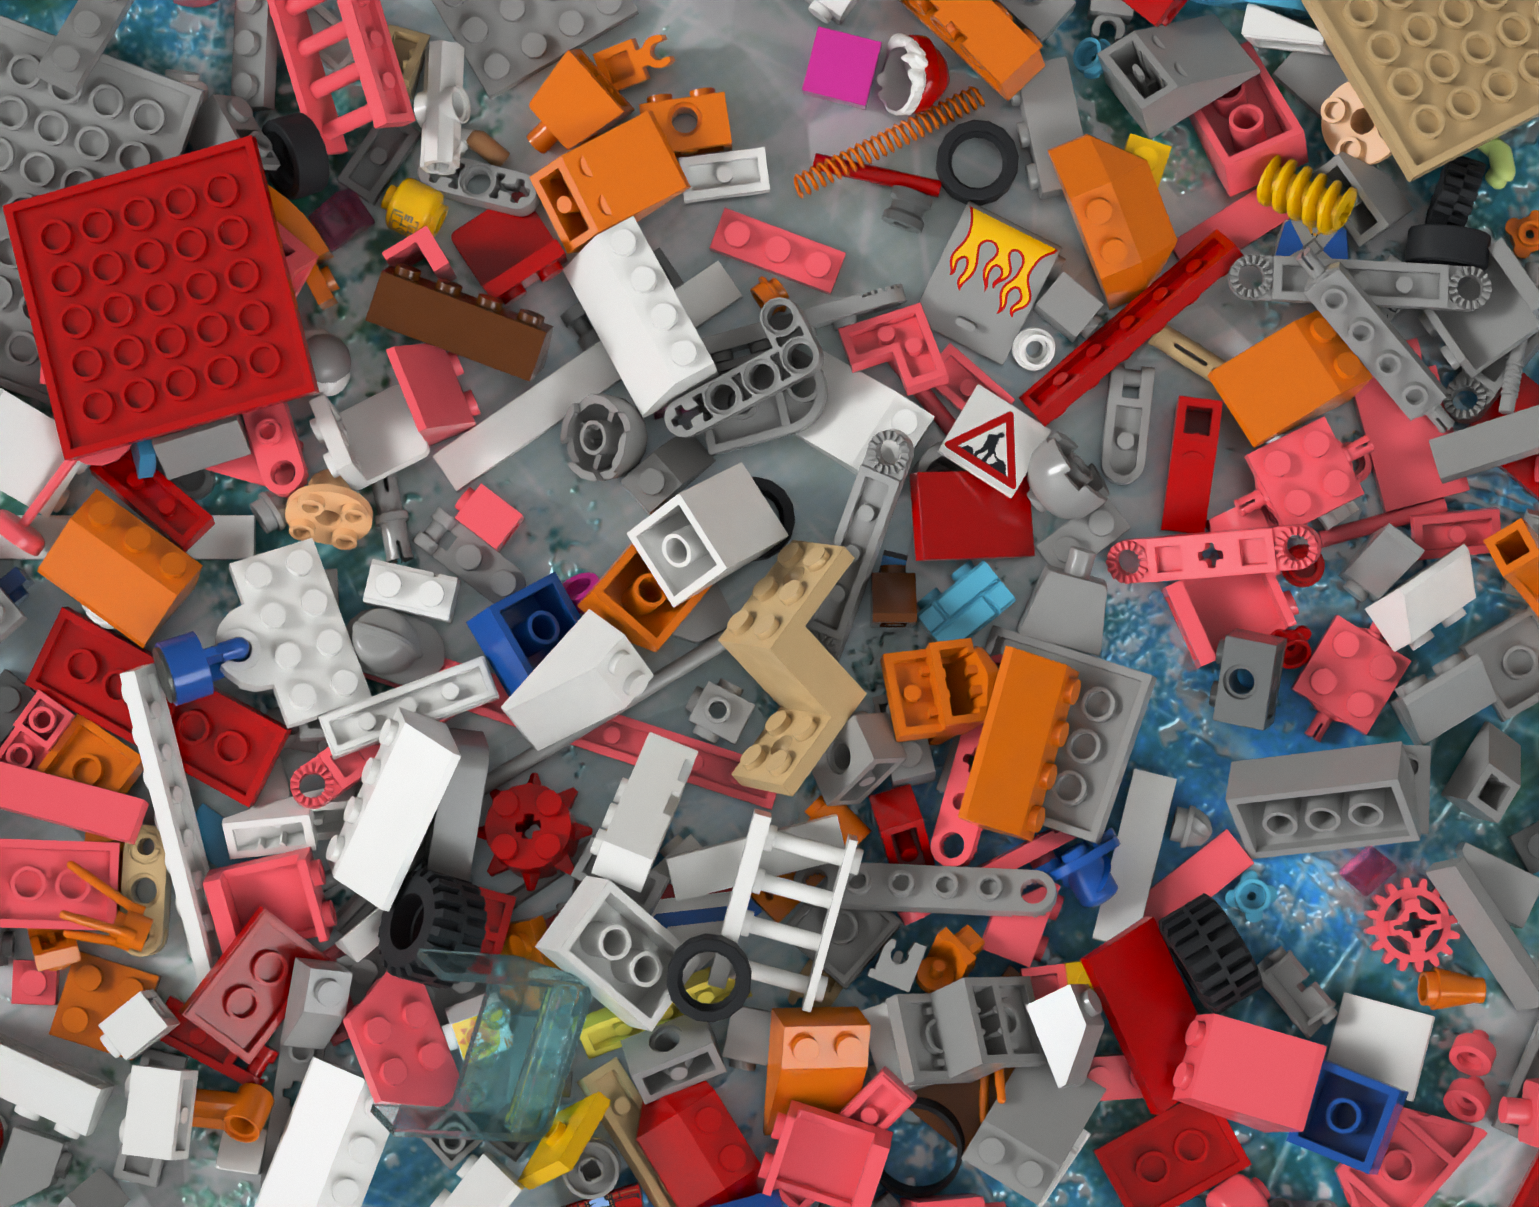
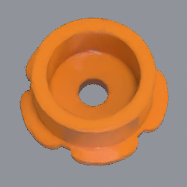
(768, 290)

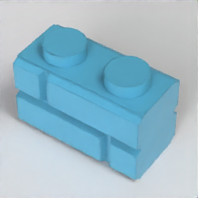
(966, 605)

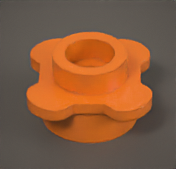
(1517, 230)

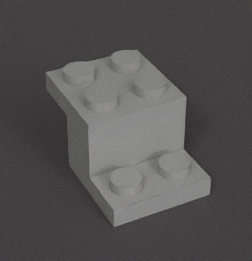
(965, 1030)

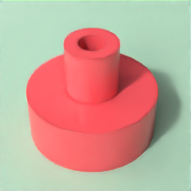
(1473, 1053)
(1467, 1099)

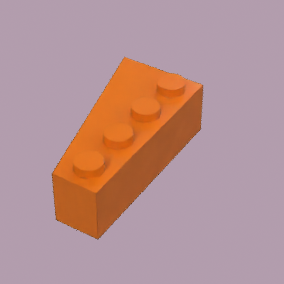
(984, 39)

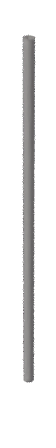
(532, 757)

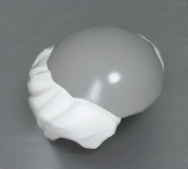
(330, 361)

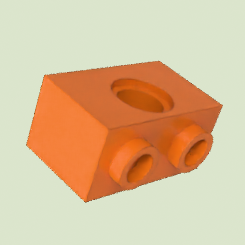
(709, 109)

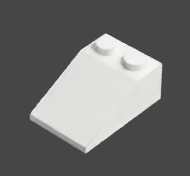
(858, 411)
(578, 683)

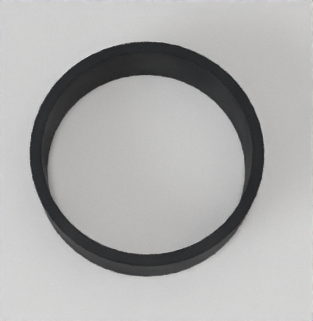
(929, 1190)

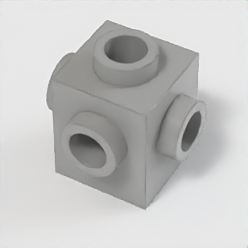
(736, 717)

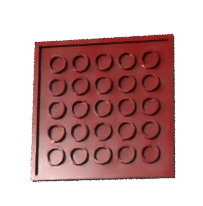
(160, 298)

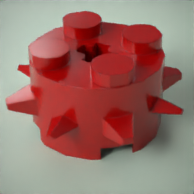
(549, 847)

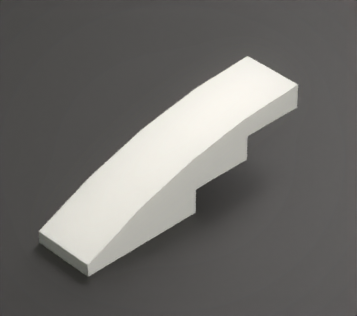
(284, 825)

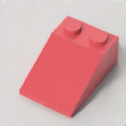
(1248, 130)
(434, 391)

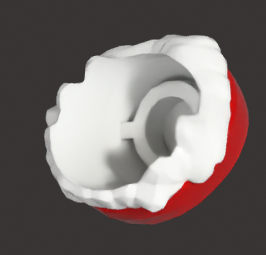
(912, 75)

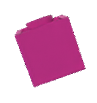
(841, 68)

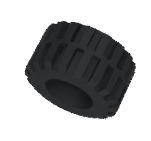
(430, 914)
(1210, 954)

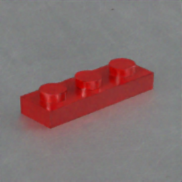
(156, 501)

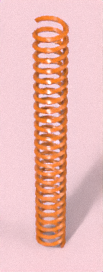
(817, 170)

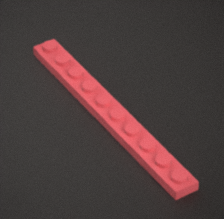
(624, 739)

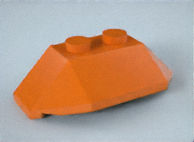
(1115, 215)

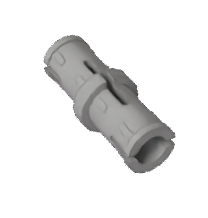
(392, 520)

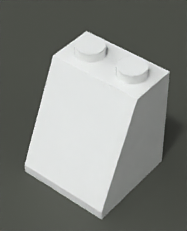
(31, 454)
(707, 533)

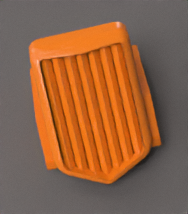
(938, 689)

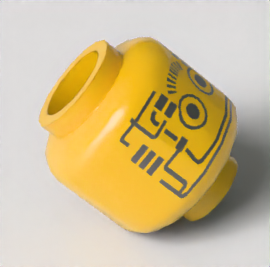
(414, 207)

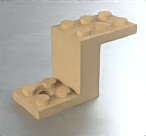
(792, 667)

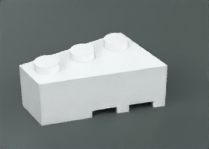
(643, 812)

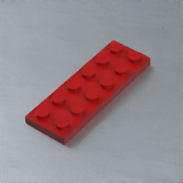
(216, 735)

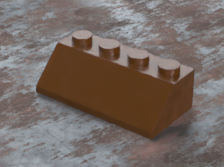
(460, 322)

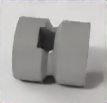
(595, 1170)

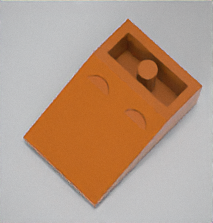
(609, 181)

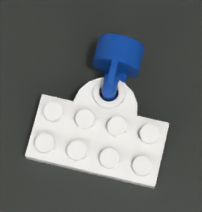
(278, 639)

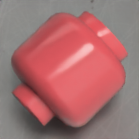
(1239, 1192)

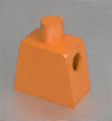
(575, 104)

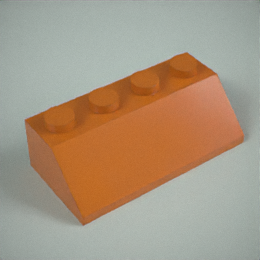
(1020, 744)

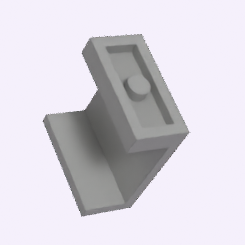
(1497, 327)

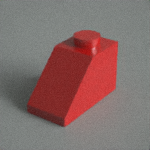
(901, 827)

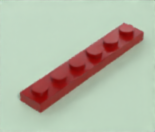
(1131, 327)

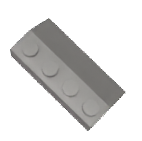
(1324, 800)

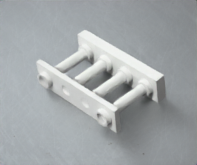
(753, 879)

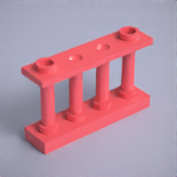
(374, 65)

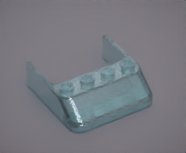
(514, 1054)

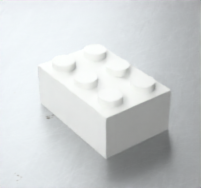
(615, 951)

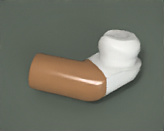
(483, 145)

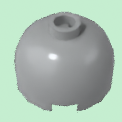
(603, 437)
(1063, 480)

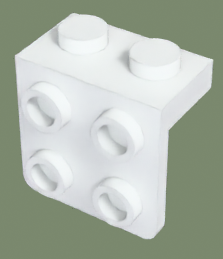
(368, 437)

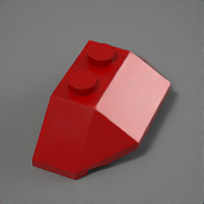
(697, 1148)

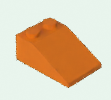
(1289, 378)
(815, 1059)

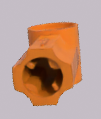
(237, 1113)

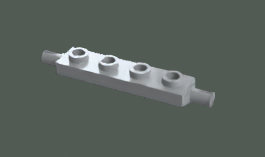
(1374, 340)

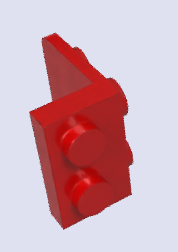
(509, 252)

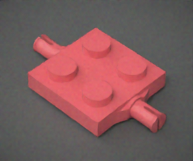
(1304, 474)
(1349, 677)

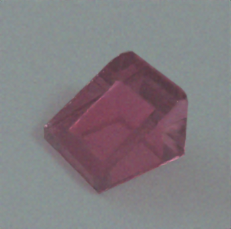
(341, 219)
(1367, 871)

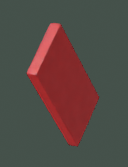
(1144, 1006)

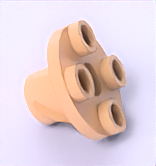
(1349, 127)
(328, 512)

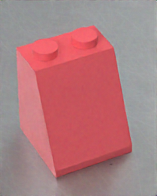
(1248, 1073)

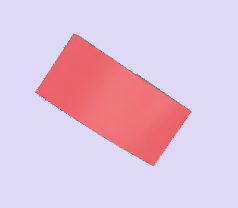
(35, 732)

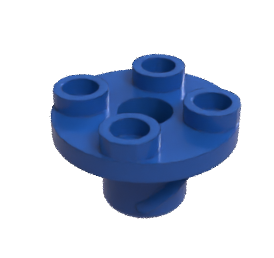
(1086, 870)

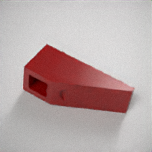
(1191, 464)

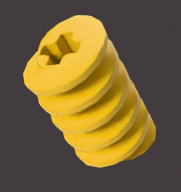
(1304, 198)

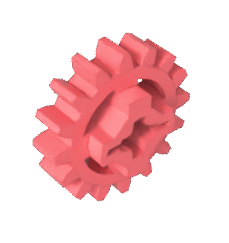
(1414, 945)

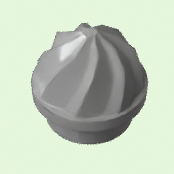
(270, 511)
(1190, 827)

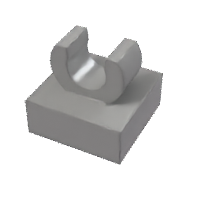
(1109, 12)

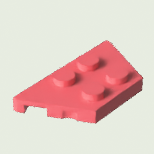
(401, 1045)
(1416, 1162)

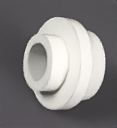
(1042, 357)

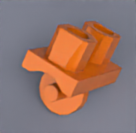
(949, 958)

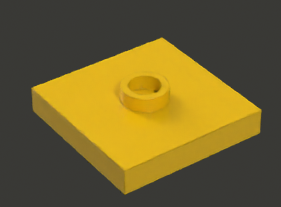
(564, 1141)

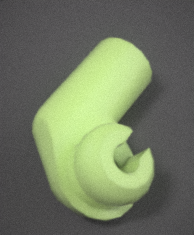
(1500, 161)

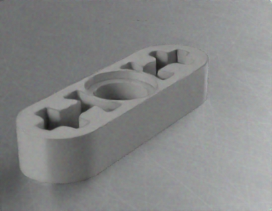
(511, 181)

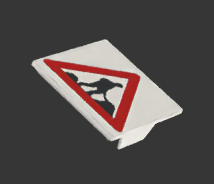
(993, 441)

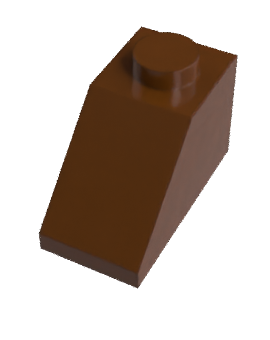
(893, 598)

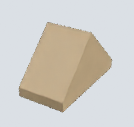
(410, 53)

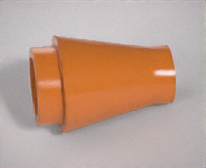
(1448, 989)

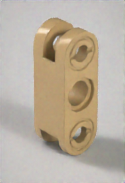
(135, 868)

